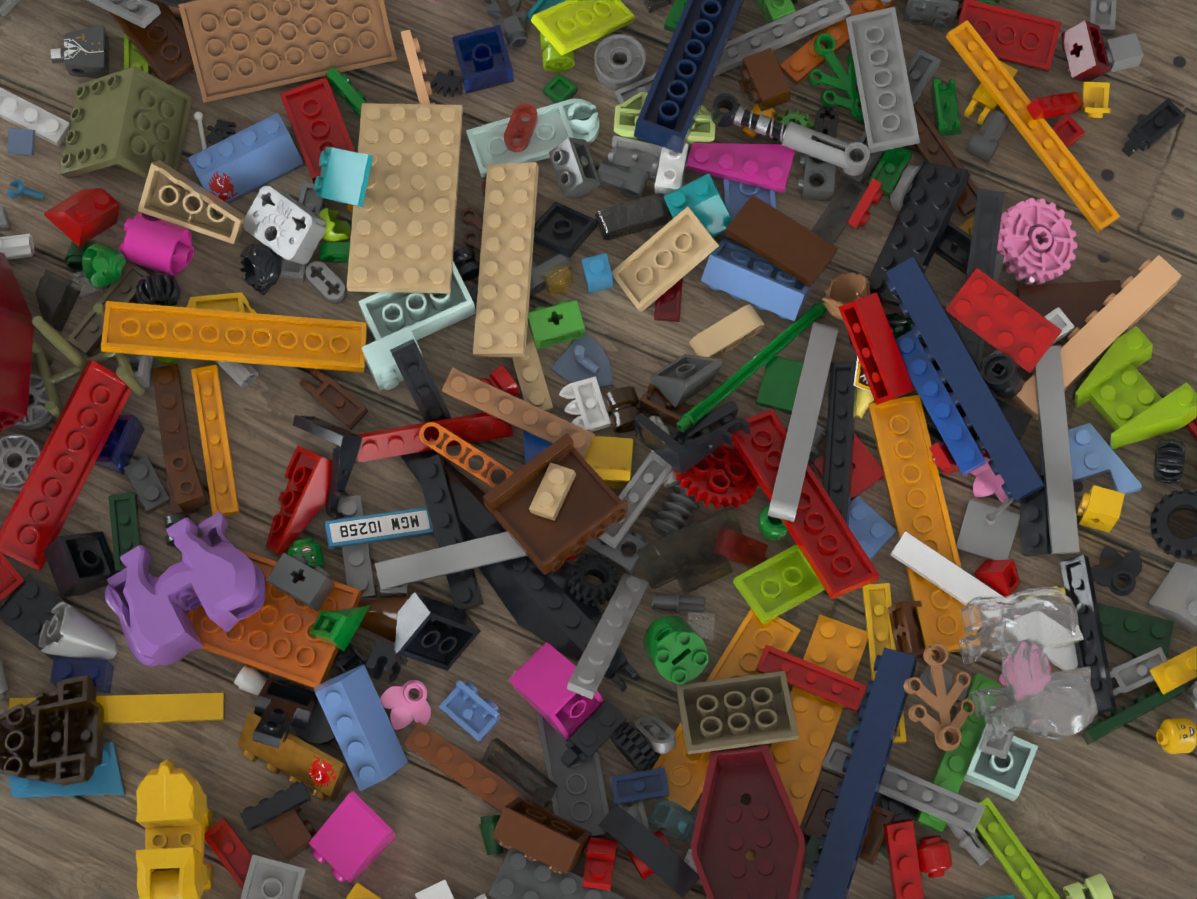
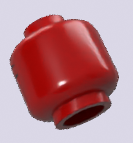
(934, 856)

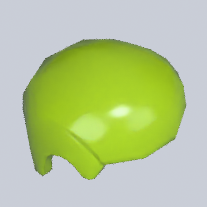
(336, 230)

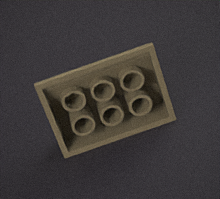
(736, 712)

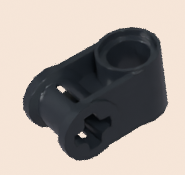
(349, 659)

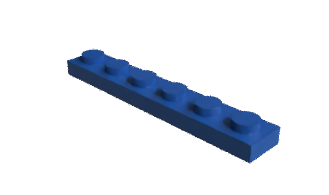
(939, 404)

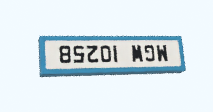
(378, 528)

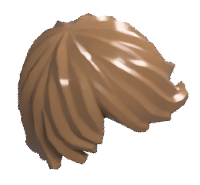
(845, 290)

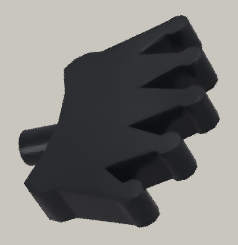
(447, 82)
(220, 131)

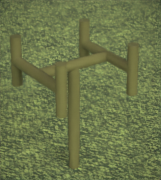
(50, 381)

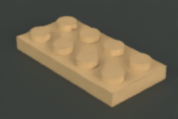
(664, 259)

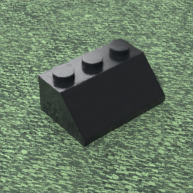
(433, 631)

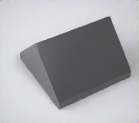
(685, 377)

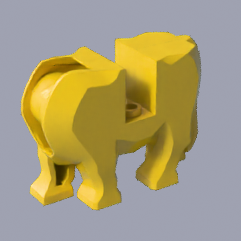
(175, 823)

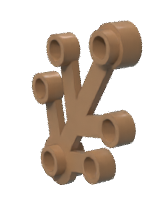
(941, 701)

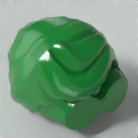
(102, 265)

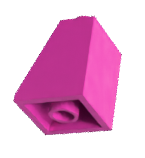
(544, 686)
(351, 839)

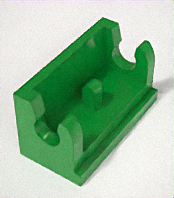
(945, 108)

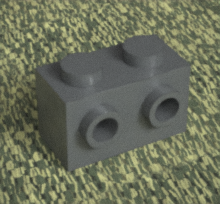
(574, 168)

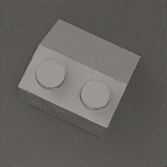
(1178, 597)

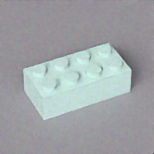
(420, 311)

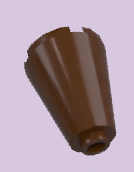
(382, 615)

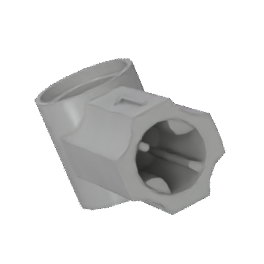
(241, 373)

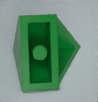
(338, 626)

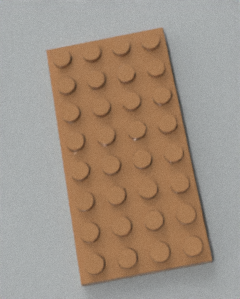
(281, 42)

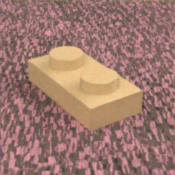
(552, 491)

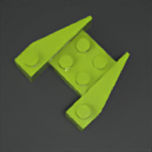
(1128, 399)

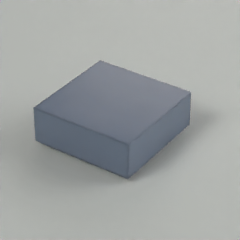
(21, 141)

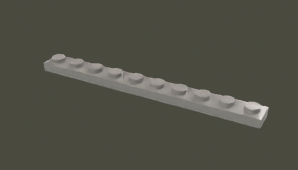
(772, 35)

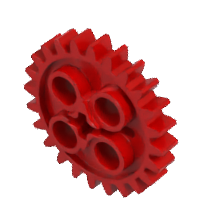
(720, 479)

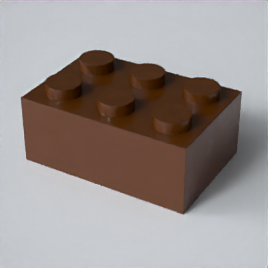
(541, 835)

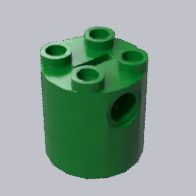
(675, 649)

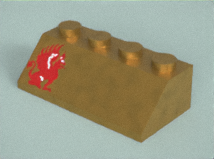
(296, 760)

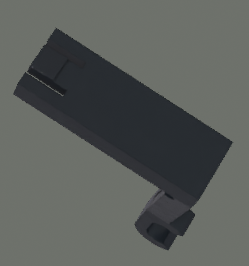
(343, 456)
(685, 457)

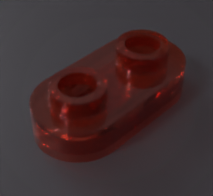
(519, 129)

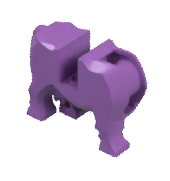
(209, 575)

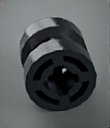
(466, 264)

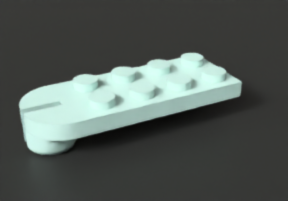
(555, 123)

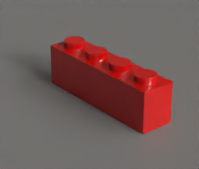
(876, 348)

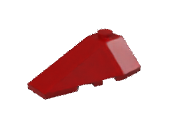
(304, 497)

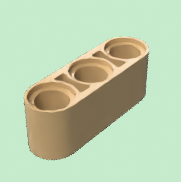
(728, 333)

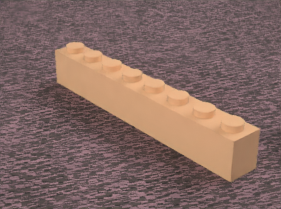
(1106, 326)

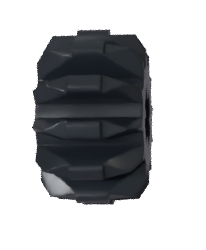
(158, 290)
(1169, 461)

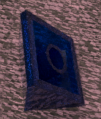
(120, 444)

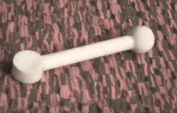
(198, 116)

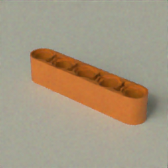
(466, 452)

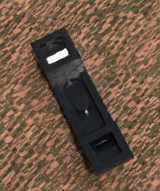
(650, 850)

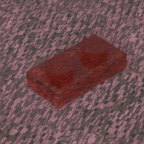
(740, 548)

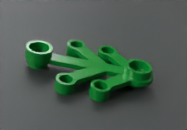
(842, 82)

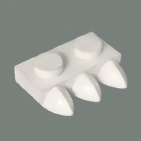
(587, 404)

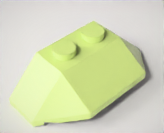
(628, 112)

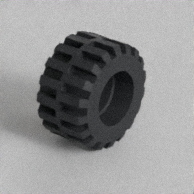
(1159, 523)

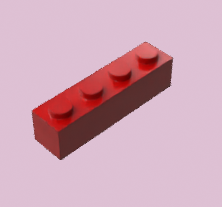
(1055, 105)

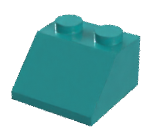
(704, 200)

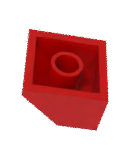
(84, 214)

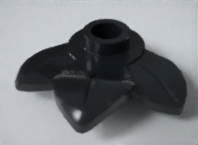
(1115, 567)

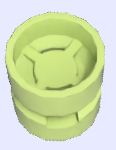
(1093, 887)

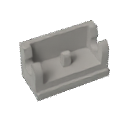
(635, 153)

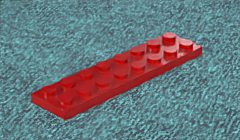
(63, 465)
(818, 523)

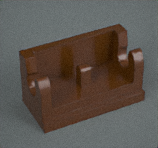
(658, 405)
(905, 628)

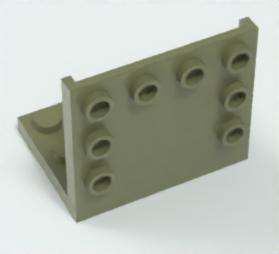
(125, 122)

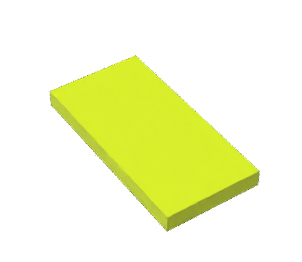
(581, 22)

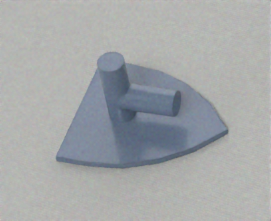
(584, 360)

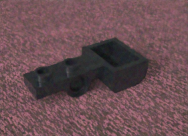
(280, 708)

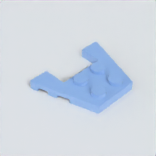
(1094, 457)

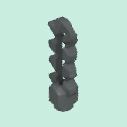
(512, 26)

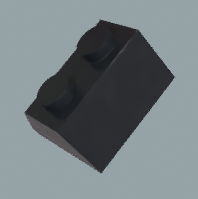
(80, 563)

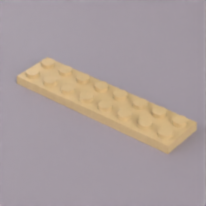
(506, 260)

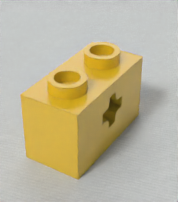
(1100, 508)

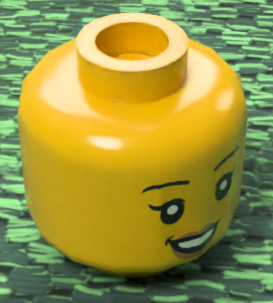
(1177, 735)

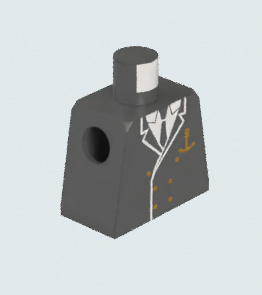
(84, 52)

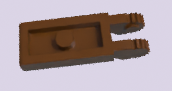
(335, 399)

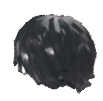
(261, 267)

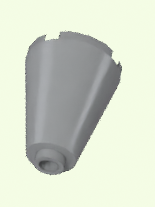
(75, 636)

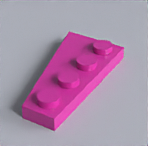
(750, 164)

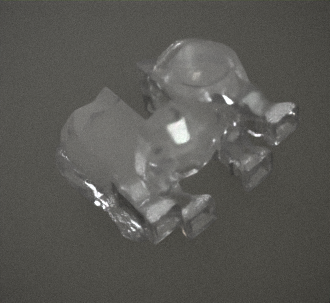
(1020, 631)

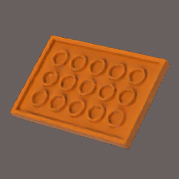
(278, 633)

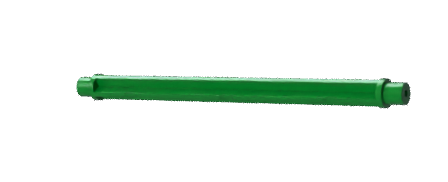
(748, 369)

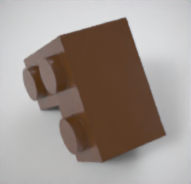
(764, 80)

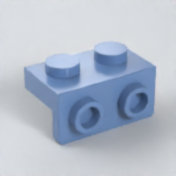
(470, 710)

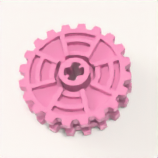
(1036, 241)

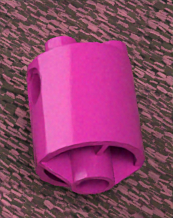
(157, 244)

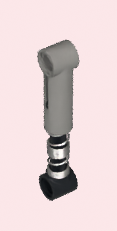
(793, 135)

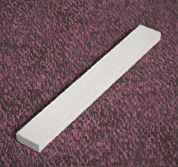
(959, 584)

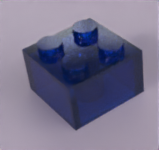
(483, 59)

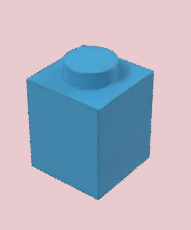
(597, 273)

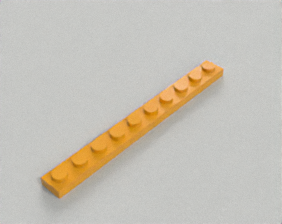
(1035, 132)

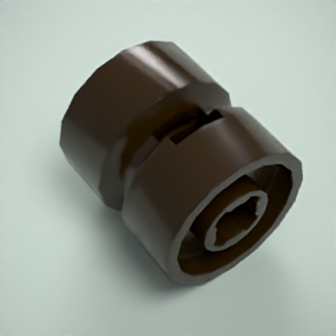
(623, 406)

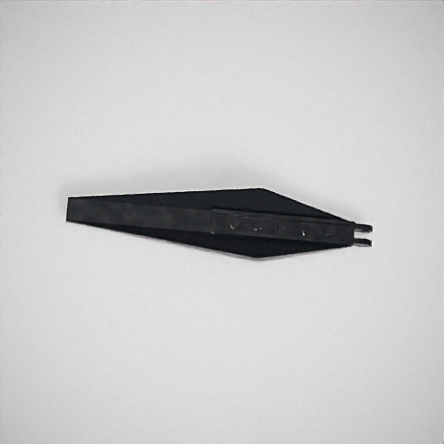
(533, 599)

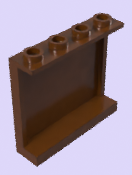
(583, 516)

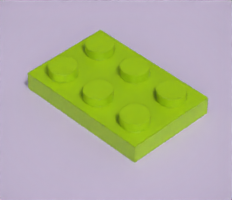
(778, 584)

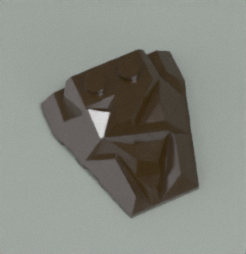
(55, 735)

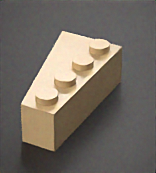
(186, 204)

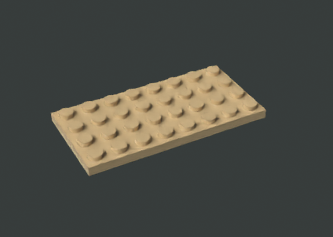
(410, 202)

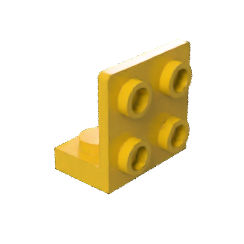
(611, 459)

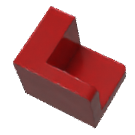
(999, 575)

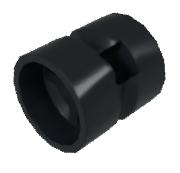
(1002, 375)

